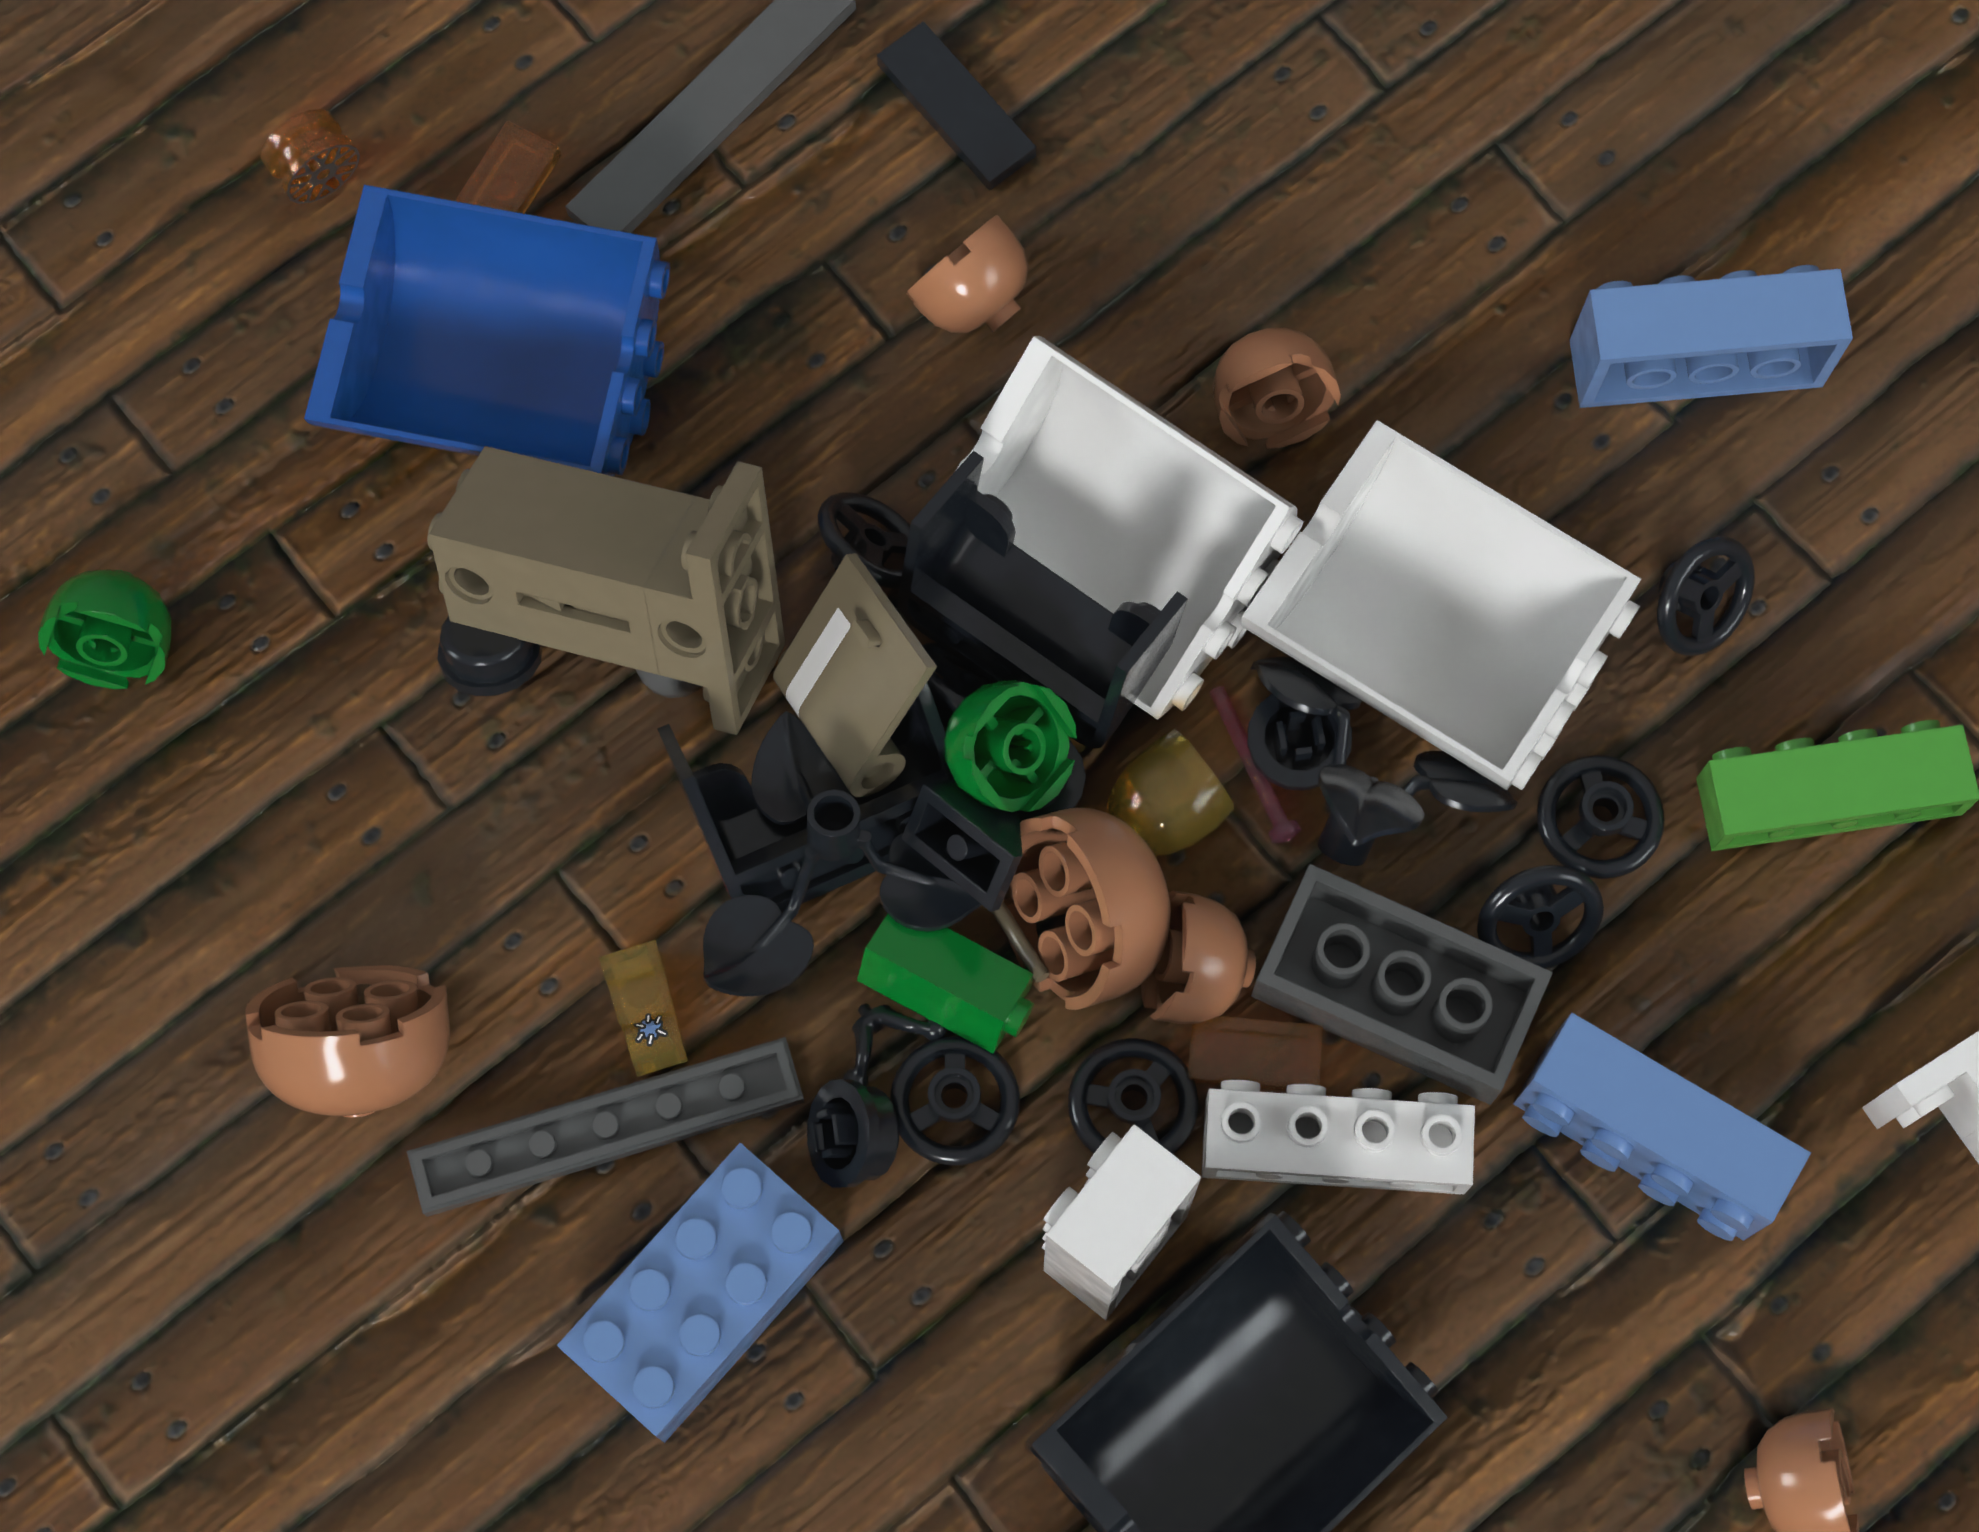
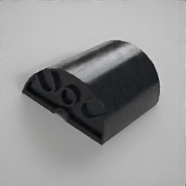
(1243, 1404)

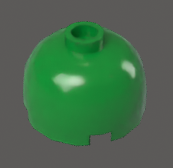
(107, 629)
(1010, 745)

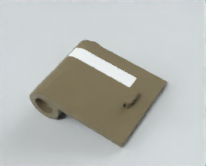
(855, 677)

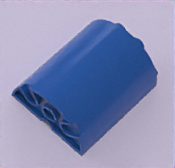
(491, 332)

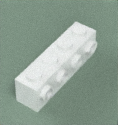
(1338, 1139)

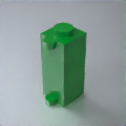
(949, 981)

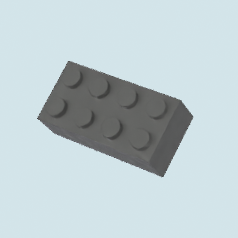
(1401, 984)

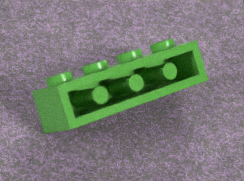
(1837, 785)

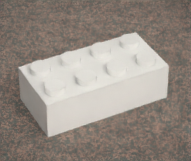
(1118, 1221)

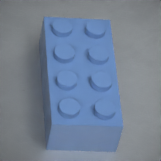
(1709, 336)
(1660, 1130)
(701, 1292)

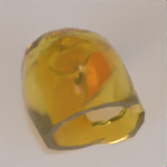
(1170, 795)

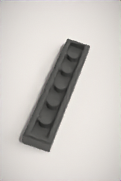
(706, 112)
(605, 1127)

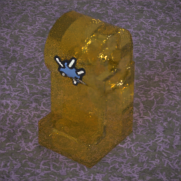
(645, 1007)

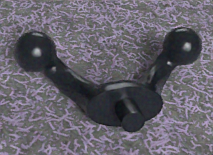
(874, 1021)

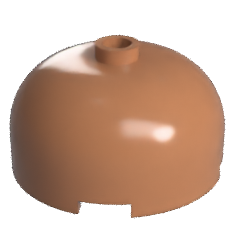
(1112, 901)
(347, 1057)

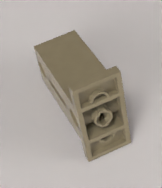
(618, 571)

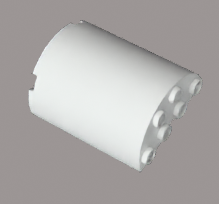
(1131, 509)
(1445, 607)

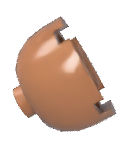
(974, 281)
(1274, 388)
(1202, 962)
(1803, 1475)

